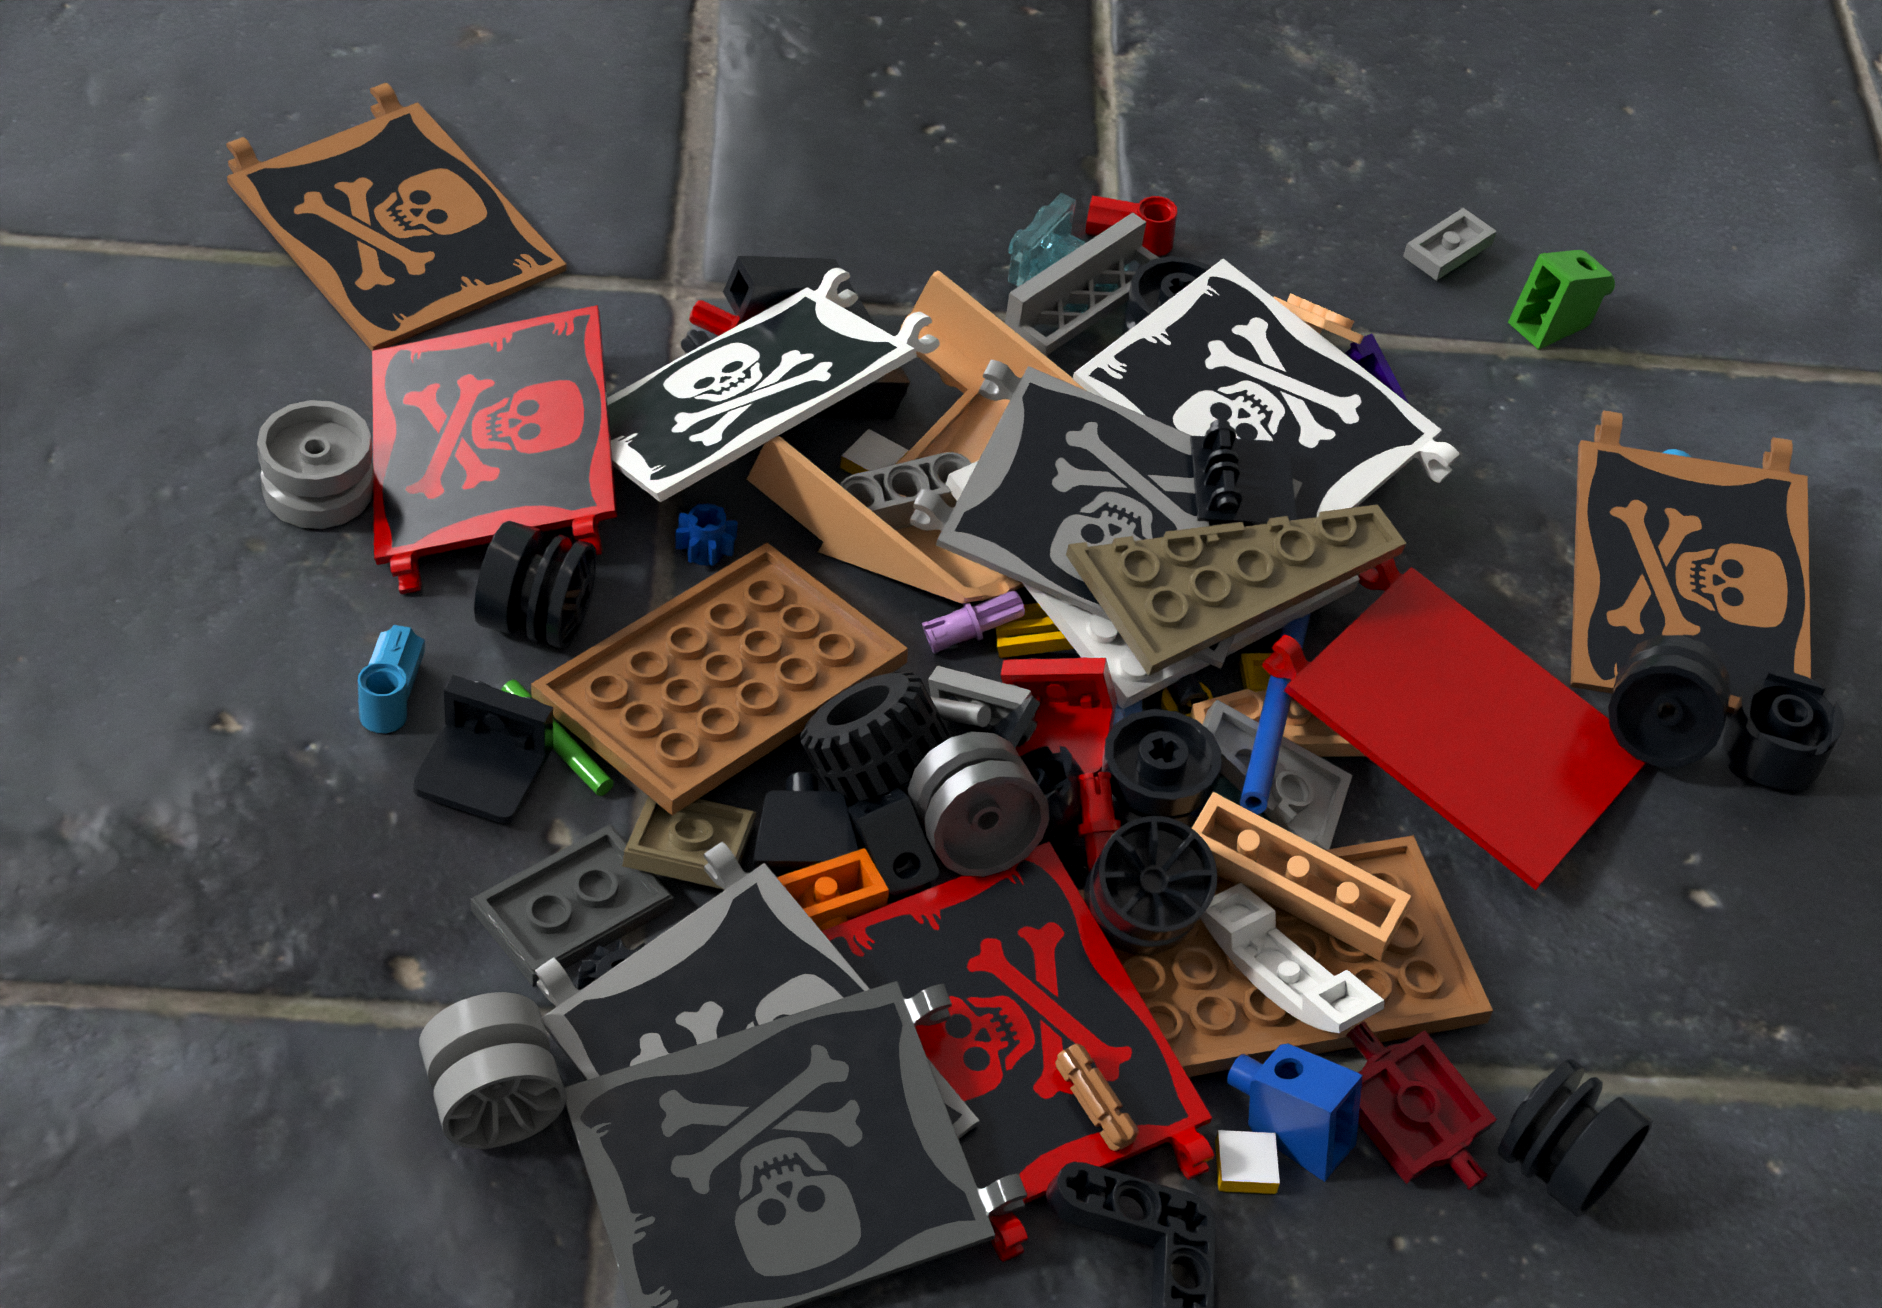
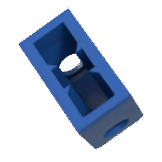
(1304, 1102)

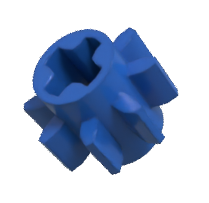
(706, 534)

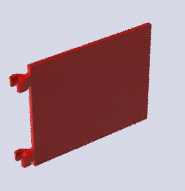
(1463, 722)

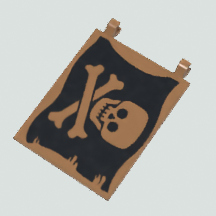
(393, 223)
(1691, 555)

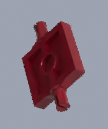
(1419, 1107)

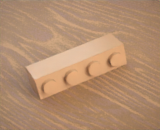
(1302, 877)

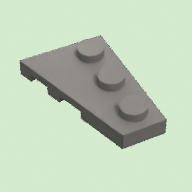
(1305, 788)

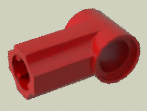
(1157, 211)

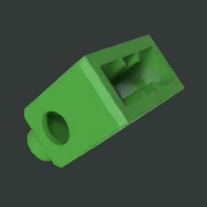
(1560, 296)

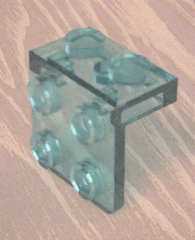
(1045, 243)

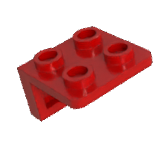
(1074, 705)

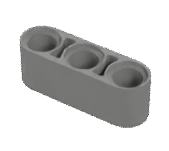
(881, 487)

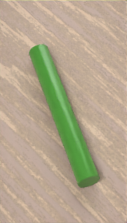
(570, 751)

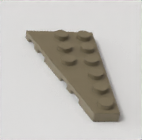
(1217, 580)

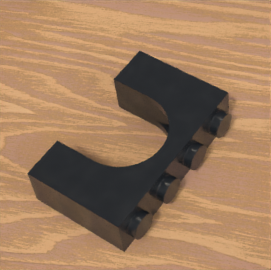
(765, 281)

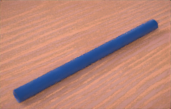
(1270, 731)

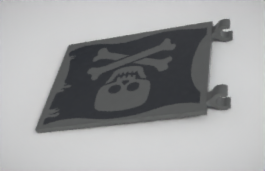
(783, 1159)

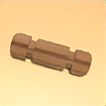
(1096, 1097)

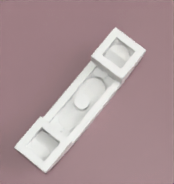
(1281, 969)

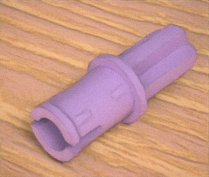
(972, 621)

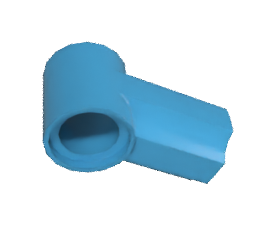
(388, 679)

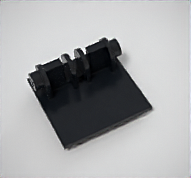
(1241, 477)

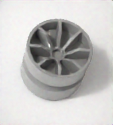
(491, 1070)

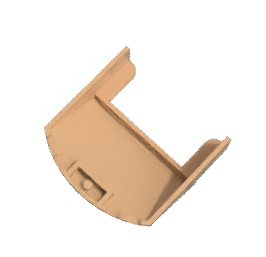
(854, 533)

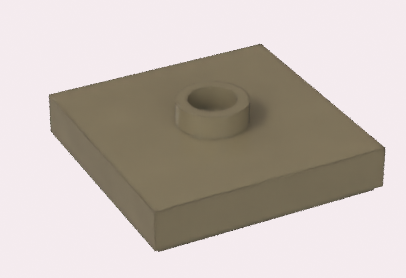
(677, 843)

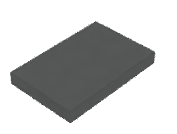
(570, 904)

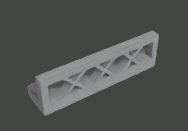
(1073, 282)

